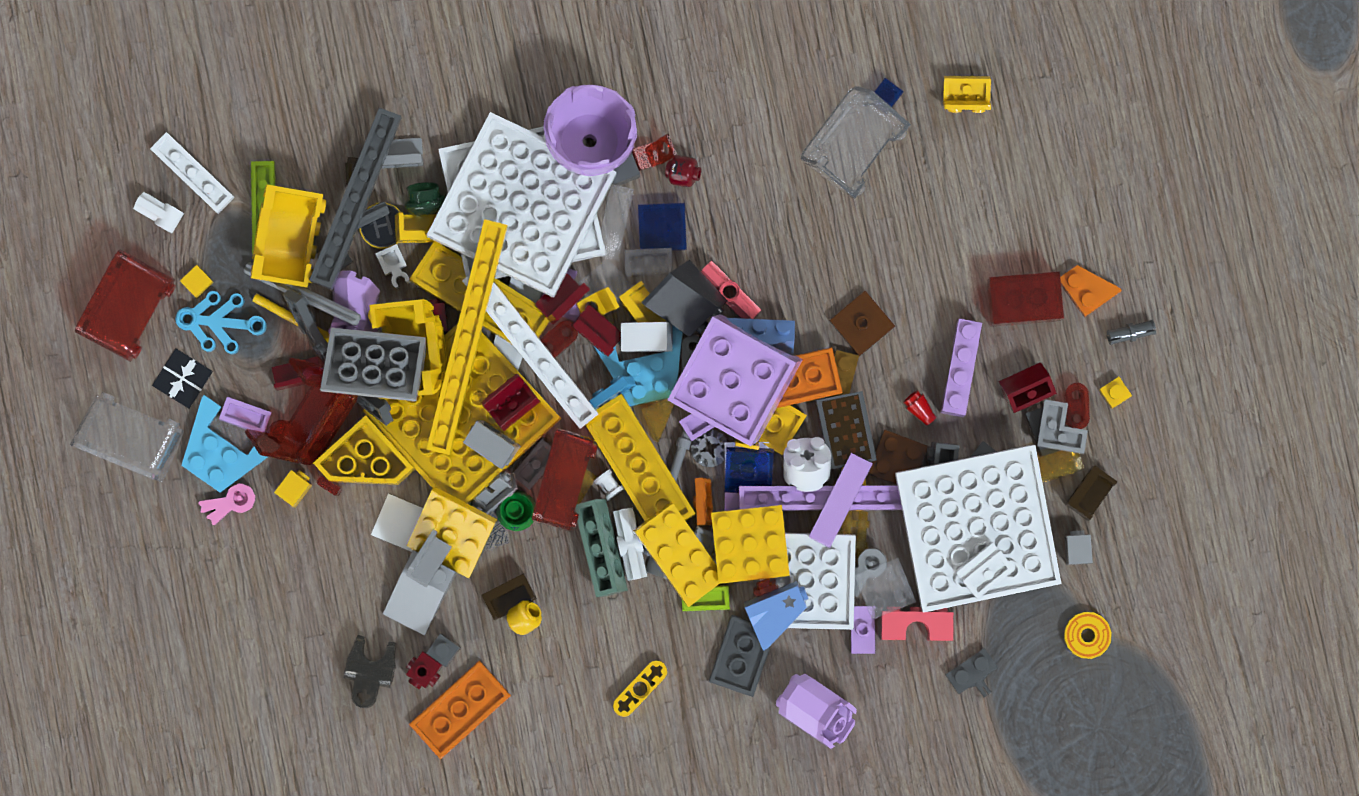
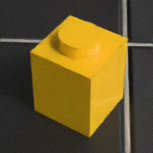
(293, 487)

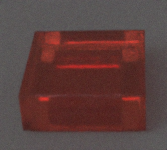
(329, 486)

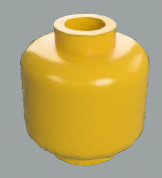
(524, 617)

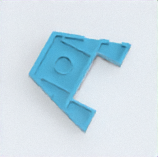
(653, 374)
(212, 456)

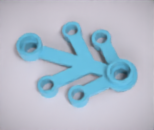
(216, 321)

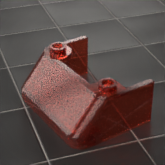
(312, 424)
(563, 480)

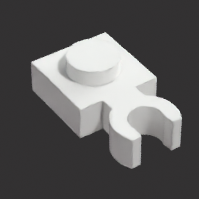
(392, 262)

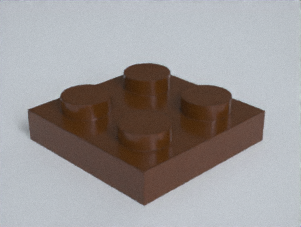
(896, 455)

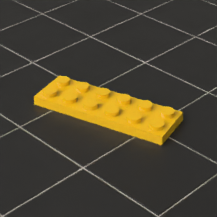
(442, 276)
(636, 460)

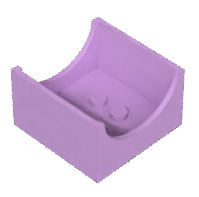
(734, 380)

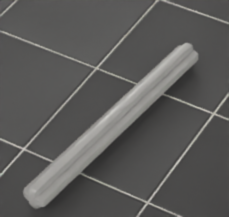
(315, 300)

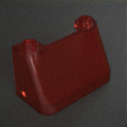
(124, 305)

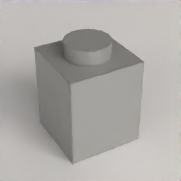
(1078, 548)

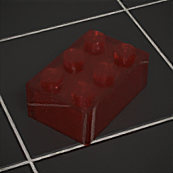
(1025, 299)

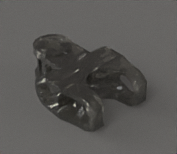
(369, 674)

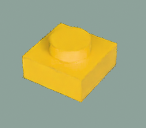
(1115, 392)

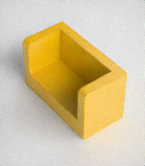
(413, 228)
(632, 302)

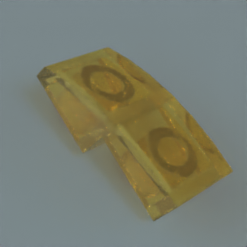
(1059, 464)

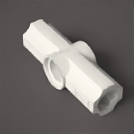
(629, 544)

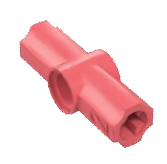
(741, 303)

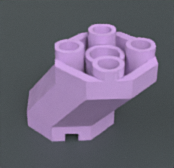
(357, 296)
(816, 710)

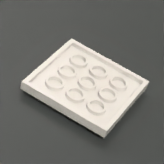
(827, 578)

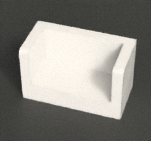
(646, 337)

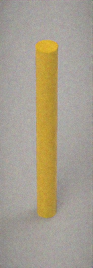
(282, 312)

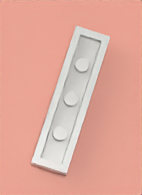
(192, 173)

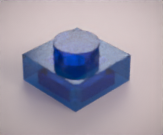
(888, 92)

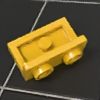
(967, 93)

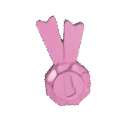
(239, 499)

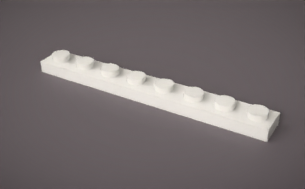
(539, 357)

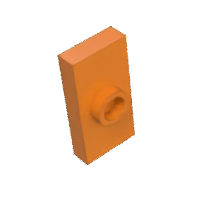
(703, 501)

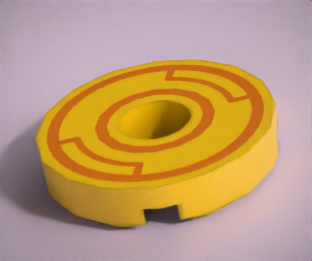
(1101, 632)

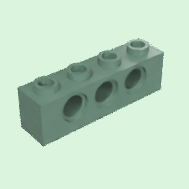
(601, 548)

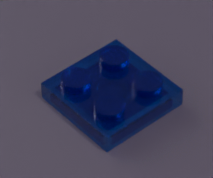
(662, 226)
(748, 468)

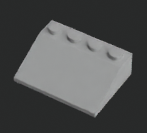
(374, 364)

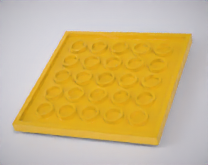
(464, 470)

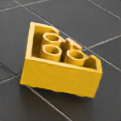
(364, 457)

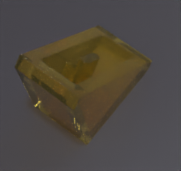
(657, 418)

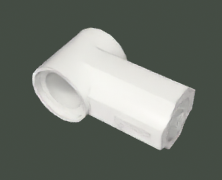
(163, 214)

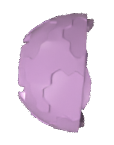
(593, 114)

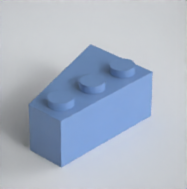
(773, 332)

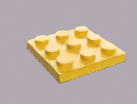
(458, 526)
(750, 544)

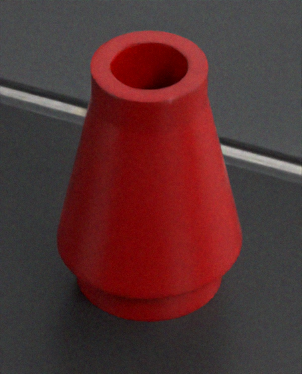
(919, 407)

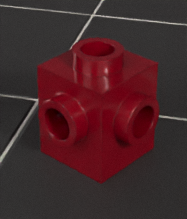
(430, 664)

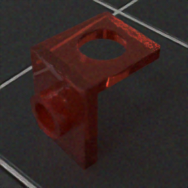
(653, 153)
(765, 586)

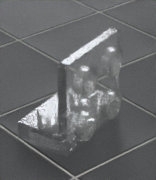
(885, 588)

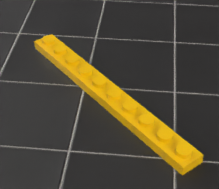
(467, 337)

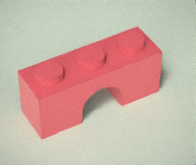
(938, 624)

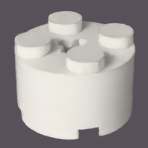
(807, 463)

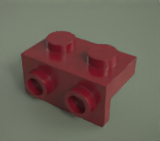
(510, 402)

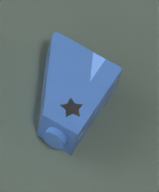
(775, 611)

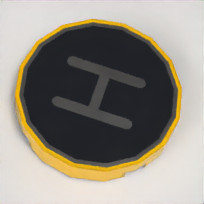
(381, 232)

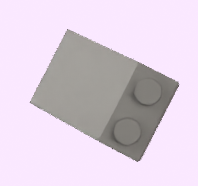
(415, 604)

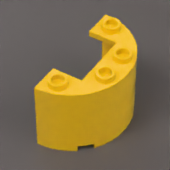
(286, 235)
(418, 320)

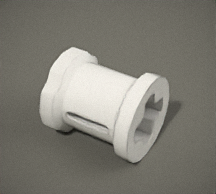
(609, 484)

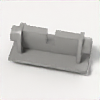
(502, 487)

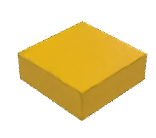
(196, 281)

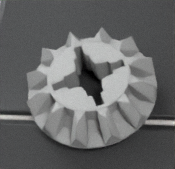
(705, 458)

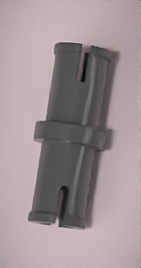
(1131, 332)

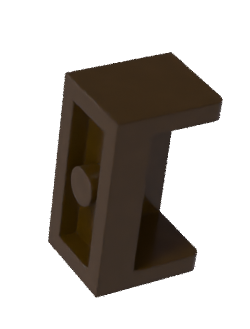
(1090, 492)
(508, 595)

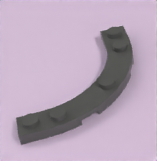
(306, 322)

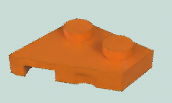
(1087, 289)

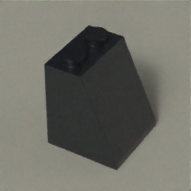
(686, 299)

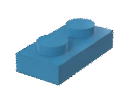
(618, 386)

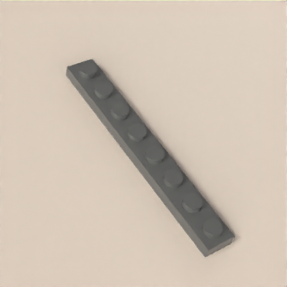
(355, 198)

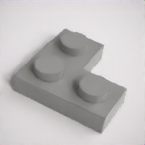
(1054, 433)

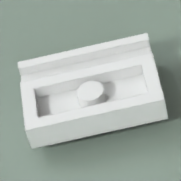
(984, 570)

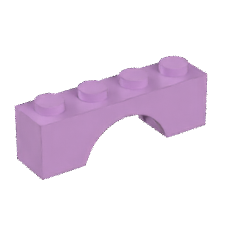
(961, 367)

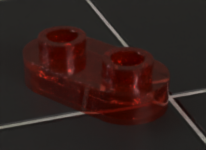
(557, 340)
(1077, 406)

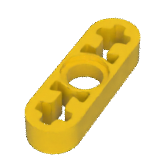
(632, 705)

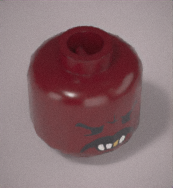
(683, 171)

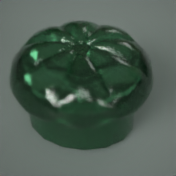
(424, 198)

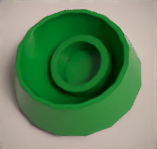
(516, 511)

